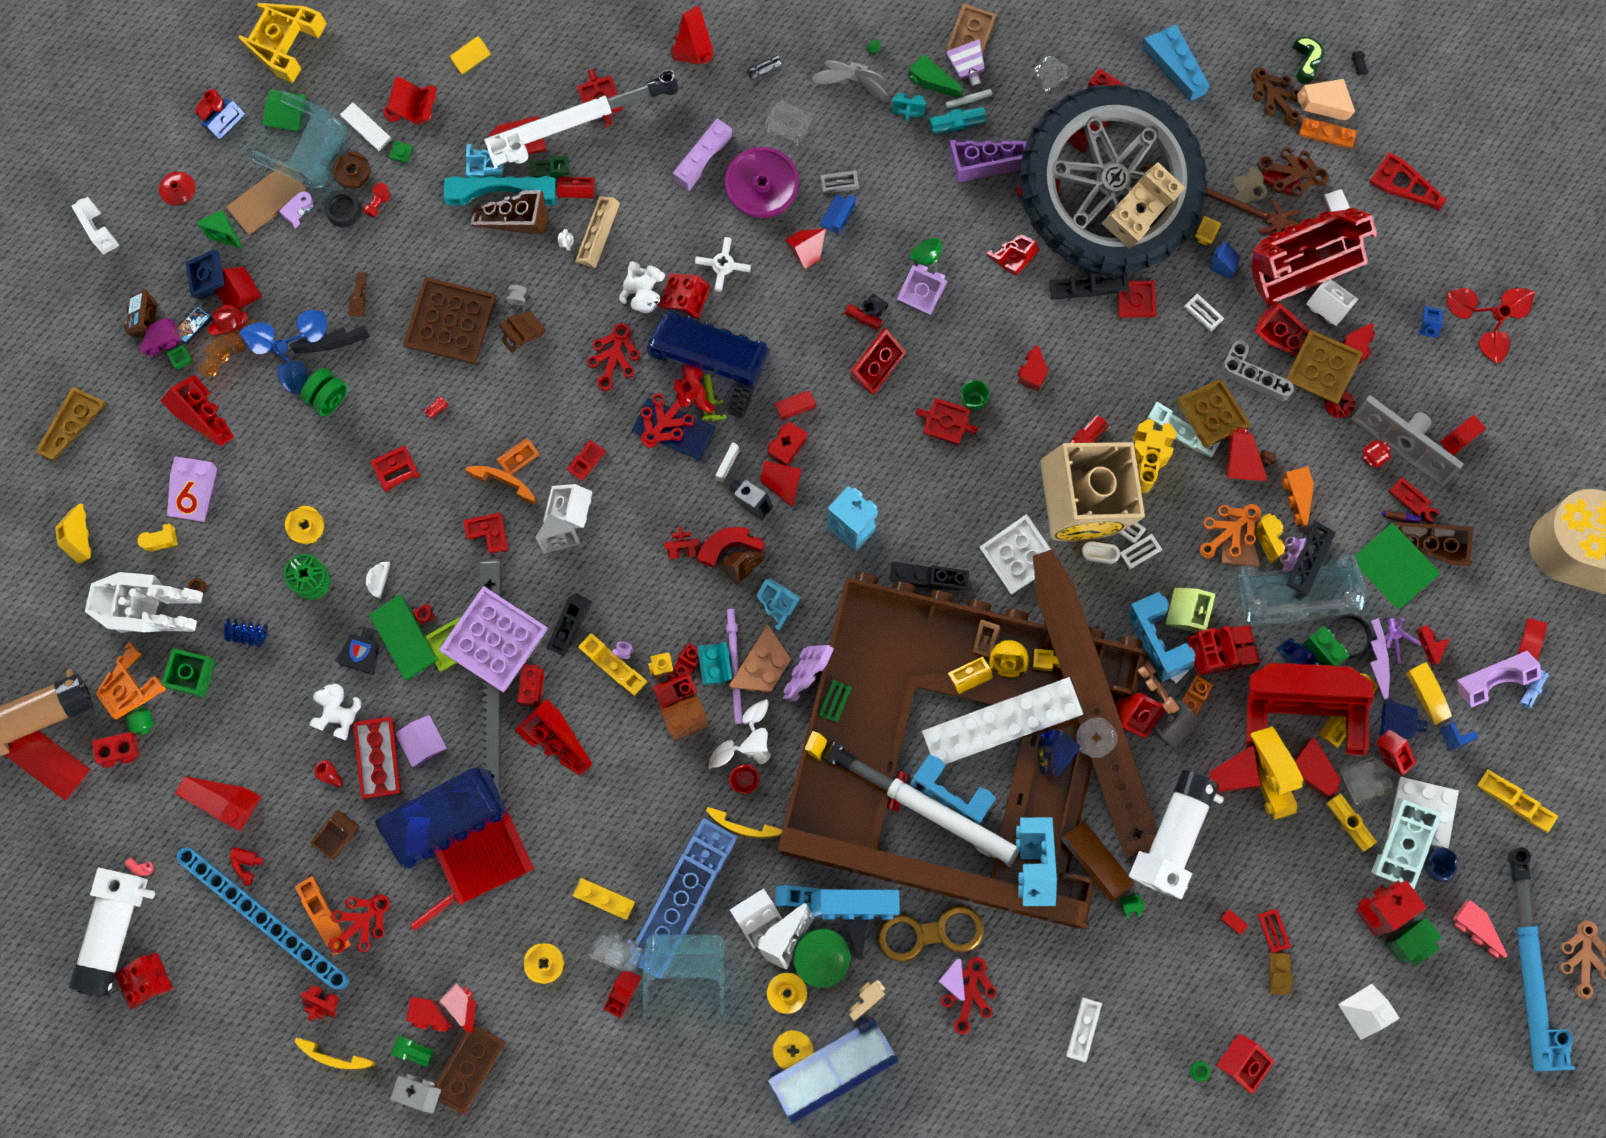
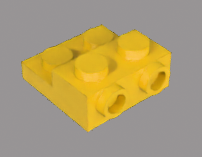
(1268, 532)

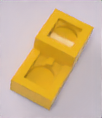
(816, 745)

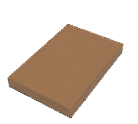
(971, 26)

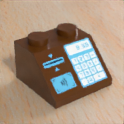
(141, 313)

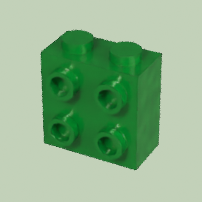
(1326, 648)

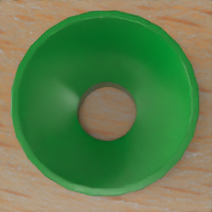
(927, 252)

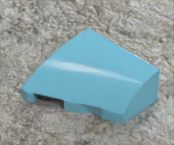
(483, 161)
(773, 596)

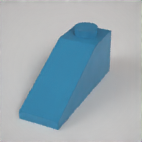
(793, 896)

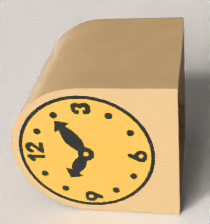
(1091, 490)

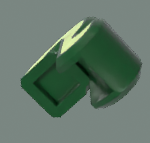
(1314, 53)

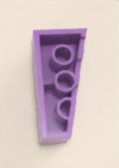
(985, 159)

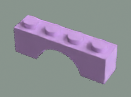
(693, 164)
(1519, 669)

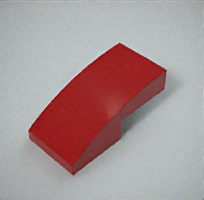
(586, 461)
(1533, 637)

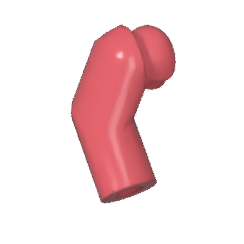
(139, 869)

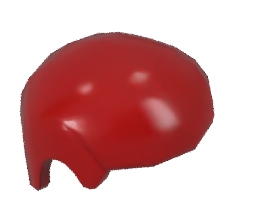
(748, 774)

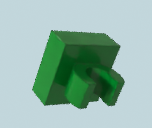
(1132, 904)

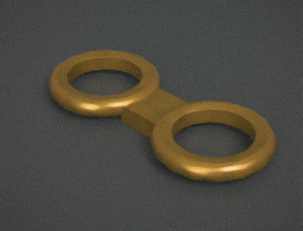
(931, 933)

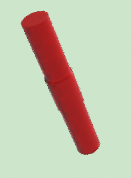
(433, 911)

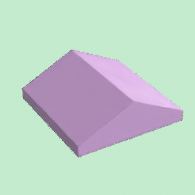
(420, 740)

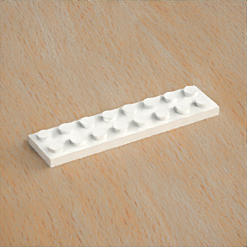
(1003, 721)

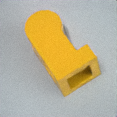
(158, 540)

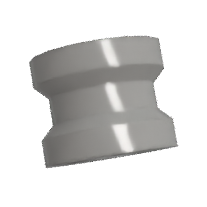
(516, 295)

